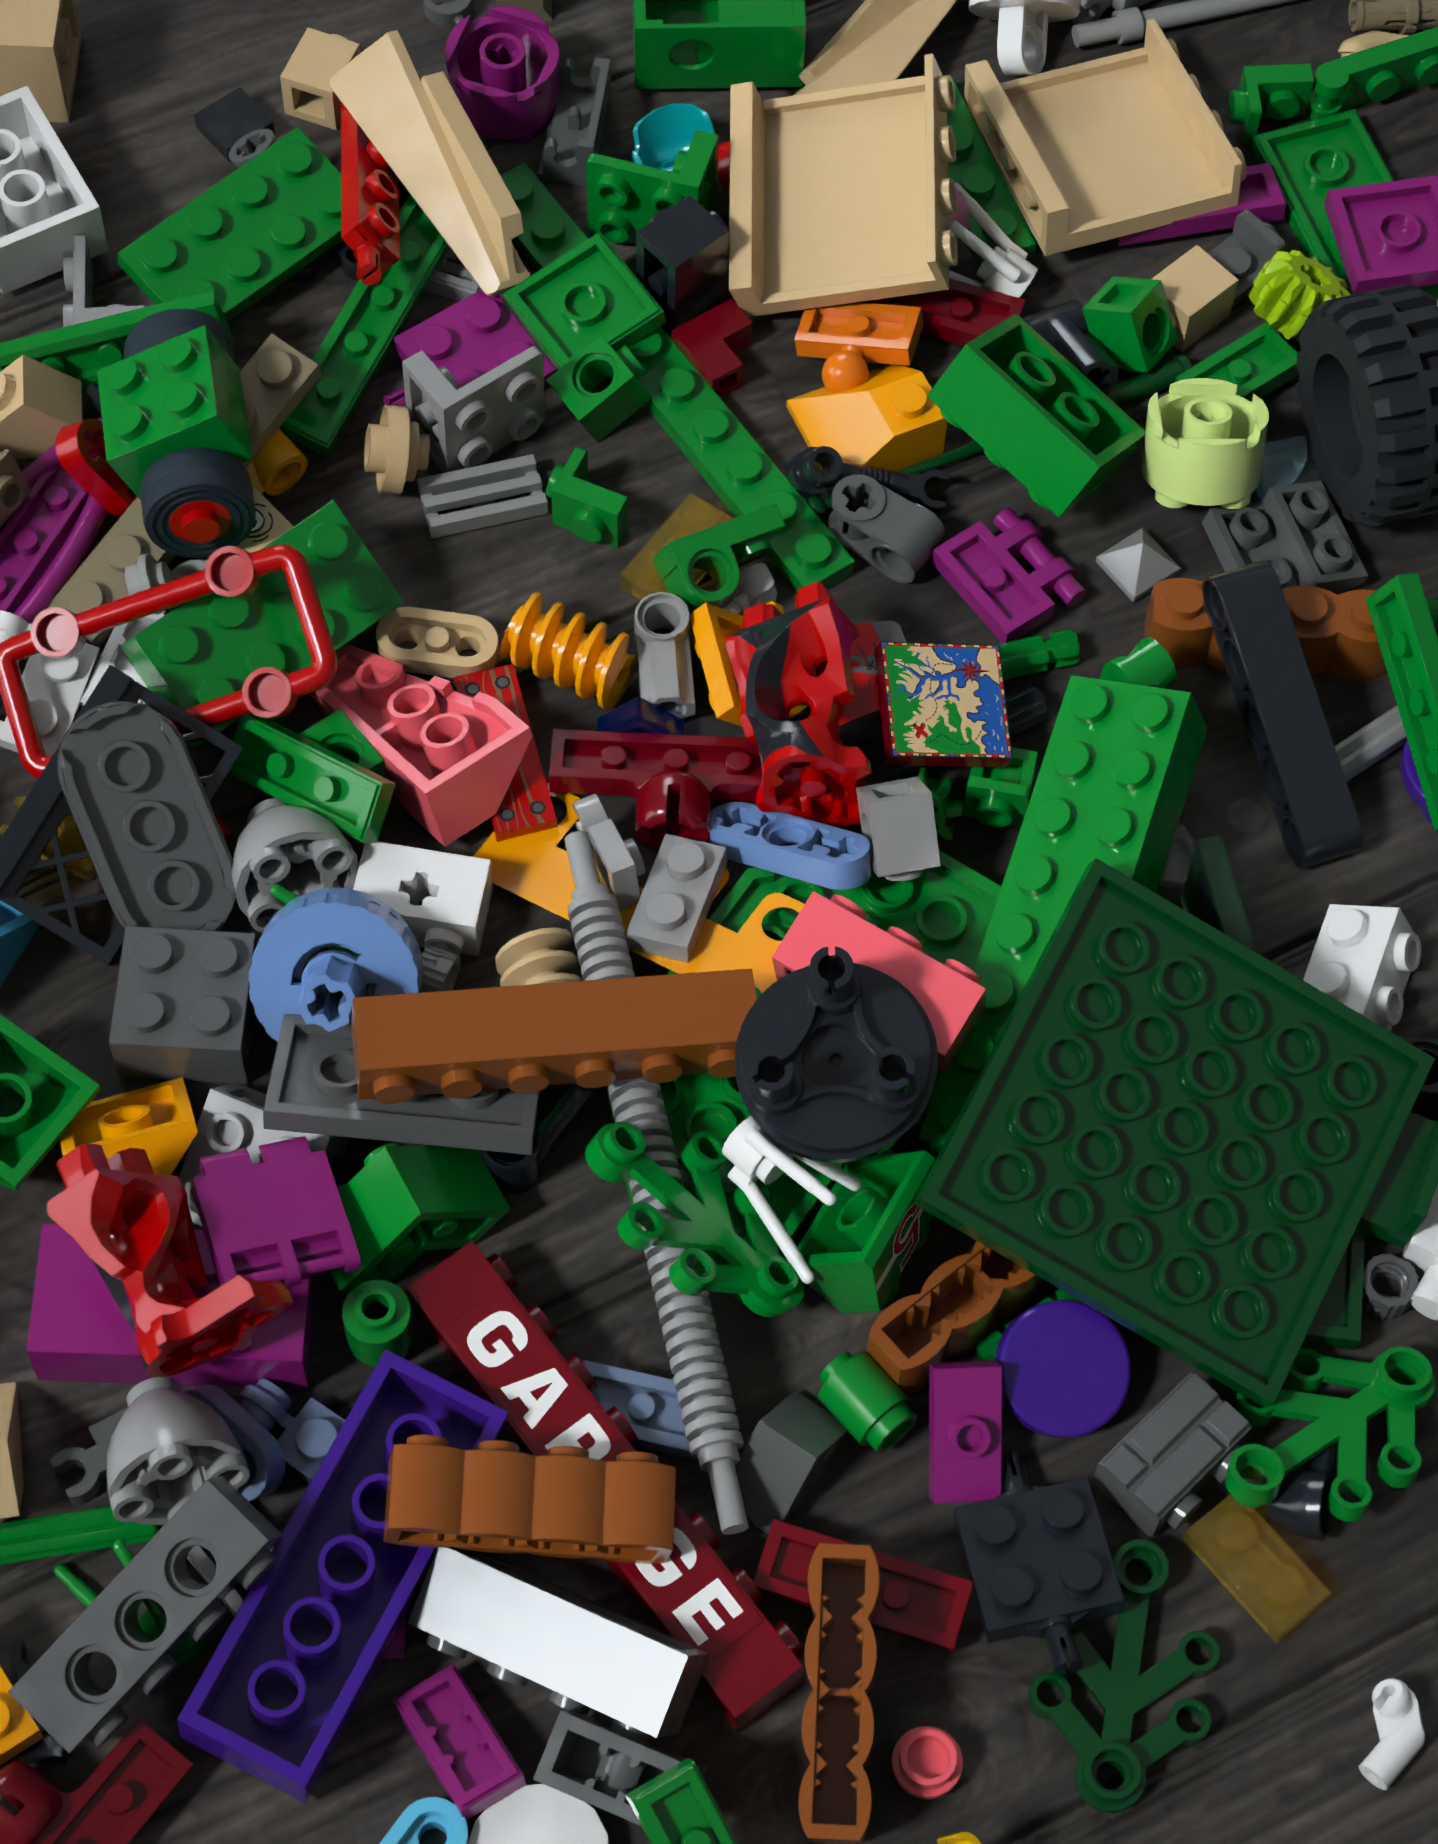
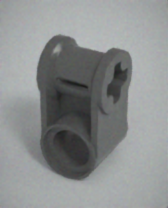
(887, 531)

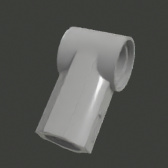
(664, 658)

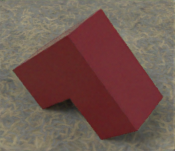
(712, 343)

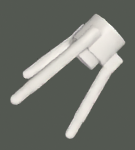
(1004, 266)
(761, 1158)

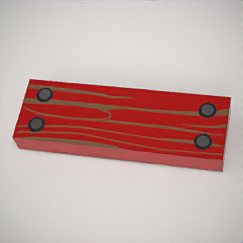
(527, 802)

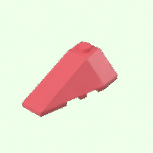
(437, 745)

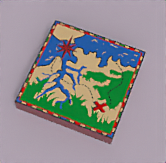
(943, 704)

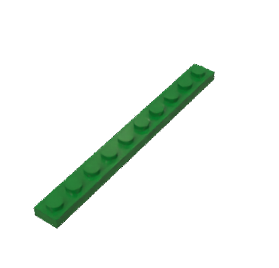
(694, 413)

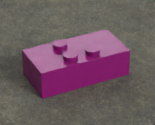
(86, 1338)

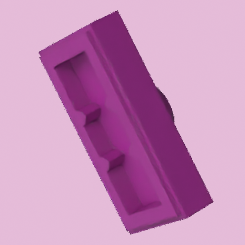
(965, 1431)
(459, 1742)

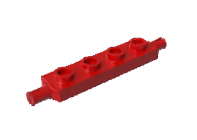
(368, 203)

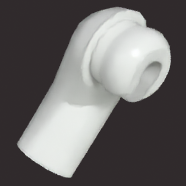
(1399, 1732)

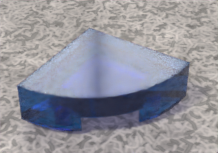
(641, 717)

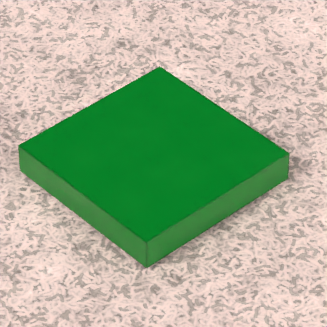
(580, 299)

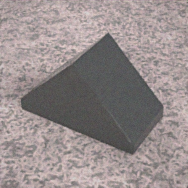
(786, 1458)

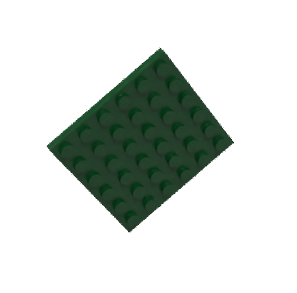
(1177, 1133)

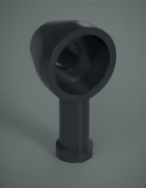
(1303, 1498)

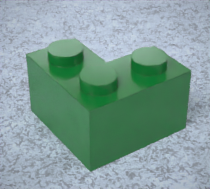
(416, 1203)

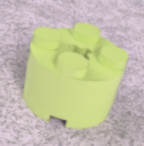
(1204, 444)

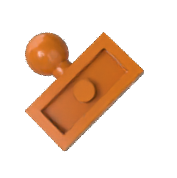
(855, 335)

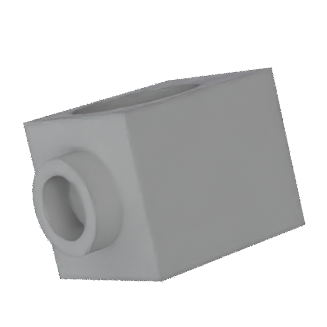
(900, 828)

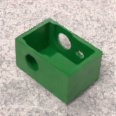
(718, 43)

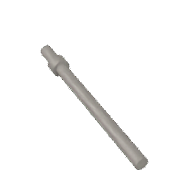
(1130, 23)

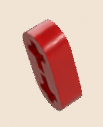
(83, 456)

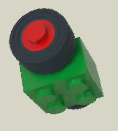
(181, 431)

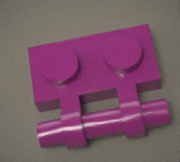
(997, 585)

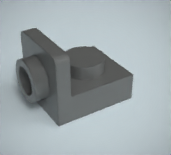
(1247, 252)

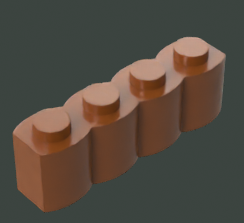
(1330, 627)
(949, 1314)
(528, 1502)
(838, 1713)

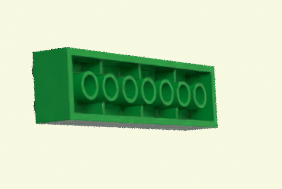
(1102, 793)

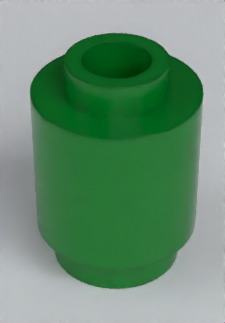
(377, 1319)
(866, 1401)

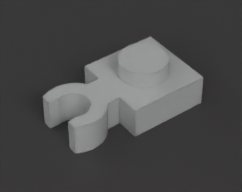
(616, 860)

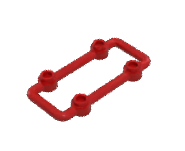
(228, 573)

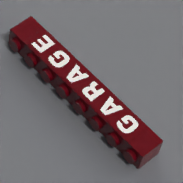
(550, 1404)

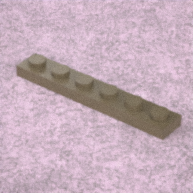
(272, 388)

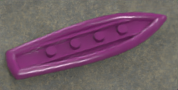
(45, 537)

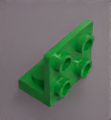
(628, 194)

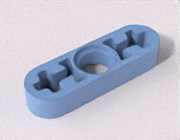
(816, 853)

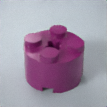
(505, 72)

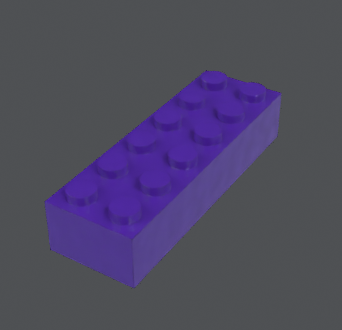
(335, 1594)

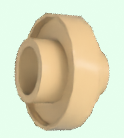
(395, 450)

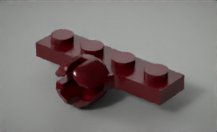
(666, 774)
(106, 1808)

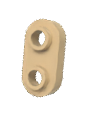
(439, 641)

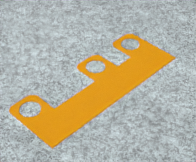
(543, 875)

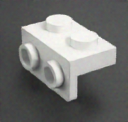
(1365, 960)

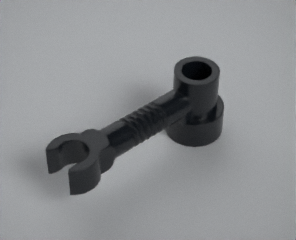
(809, 483)

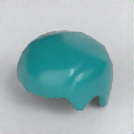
(666, 132)

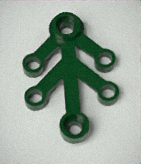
(1125, 1693)

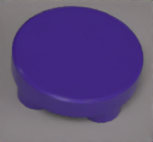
(1063, 1369)

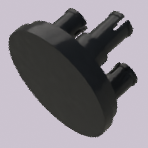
(836, 1060)

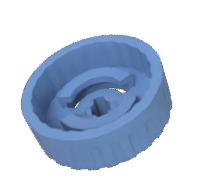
(323, 919)

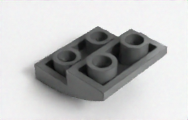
(1292, 531)

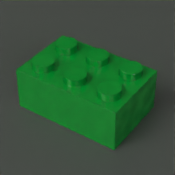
(1035, 415)

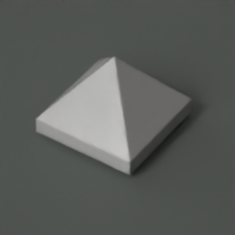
(1137, 564)

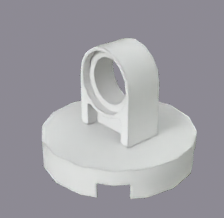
(1023, 30)

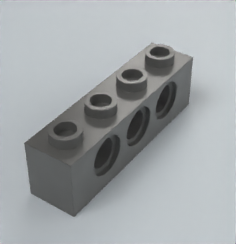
(59, 1686)

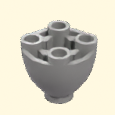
(288, 849)
(166, 1452)

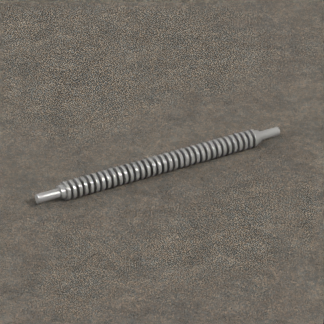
(685, 1318)

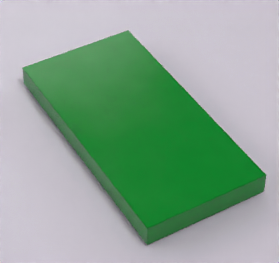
(1316, 159)

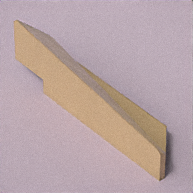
(874, 44)
(436, 157)

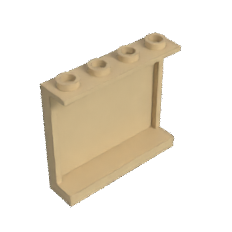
(1106, 144)
(841, 193)

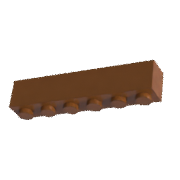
(549, 1034)

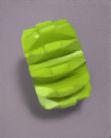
(1292, 289)

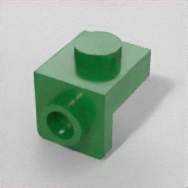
(584, 507)
(999, 793)

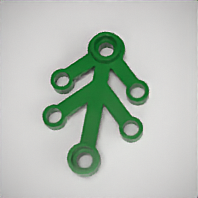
(756, 1270)
(1340, 1422)

